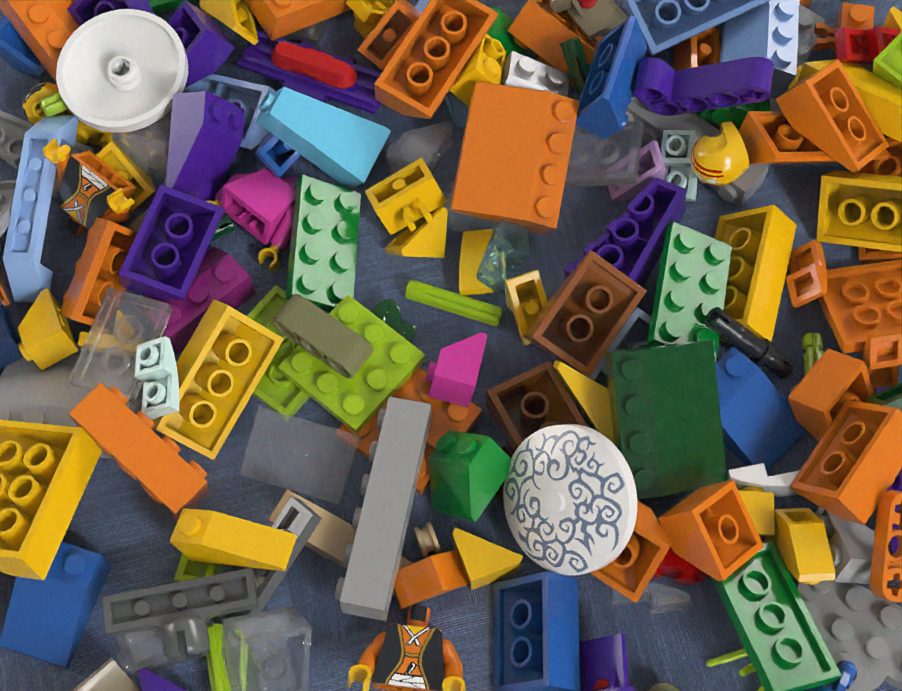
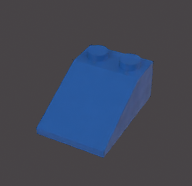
(754, 415)
(52, 614)

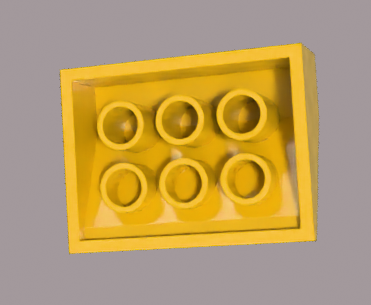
(40, 488)

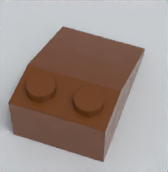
(585, 314)

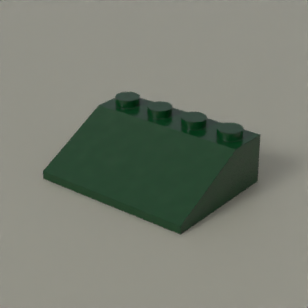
(667, 416)

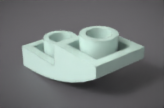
(676, 157)
(158, 371)

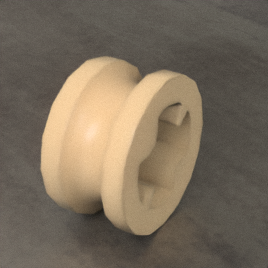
(426, 539)

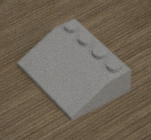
(44, 395)

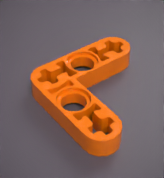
(883, 565)

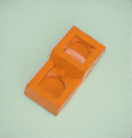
(808, 273)
(882, 358)

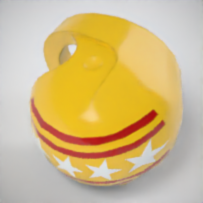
(720, 158)

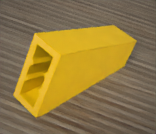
(879, 95)

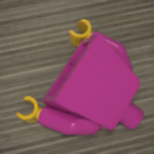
(261, 207)

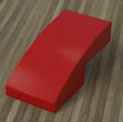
(861, 45)

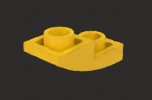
(472, 252)

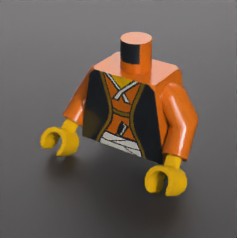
(88, 188)
(410, 658)

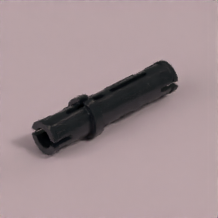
(758, 350)

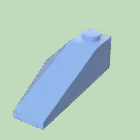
(240, 93)

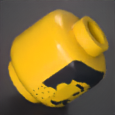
(32, 104)

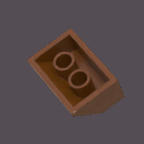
(530, 404)

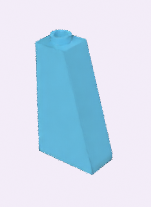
(324, 134)

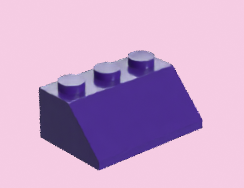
(170, 245)

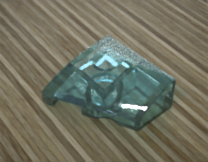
(504, 255)

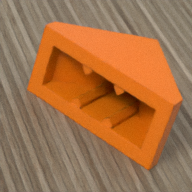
(429, 578)

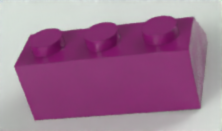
(217, 279)

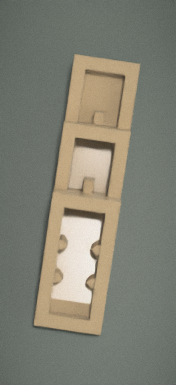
(330, 535)

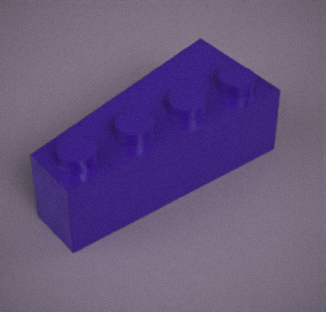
(638, 235)

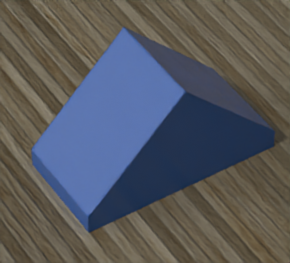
(16, 50)

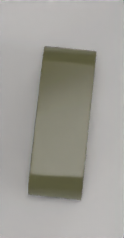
(322, 336)

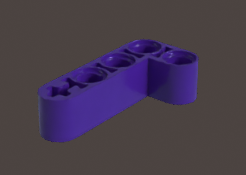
(702, 87)

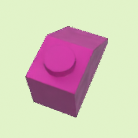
(457, 370)

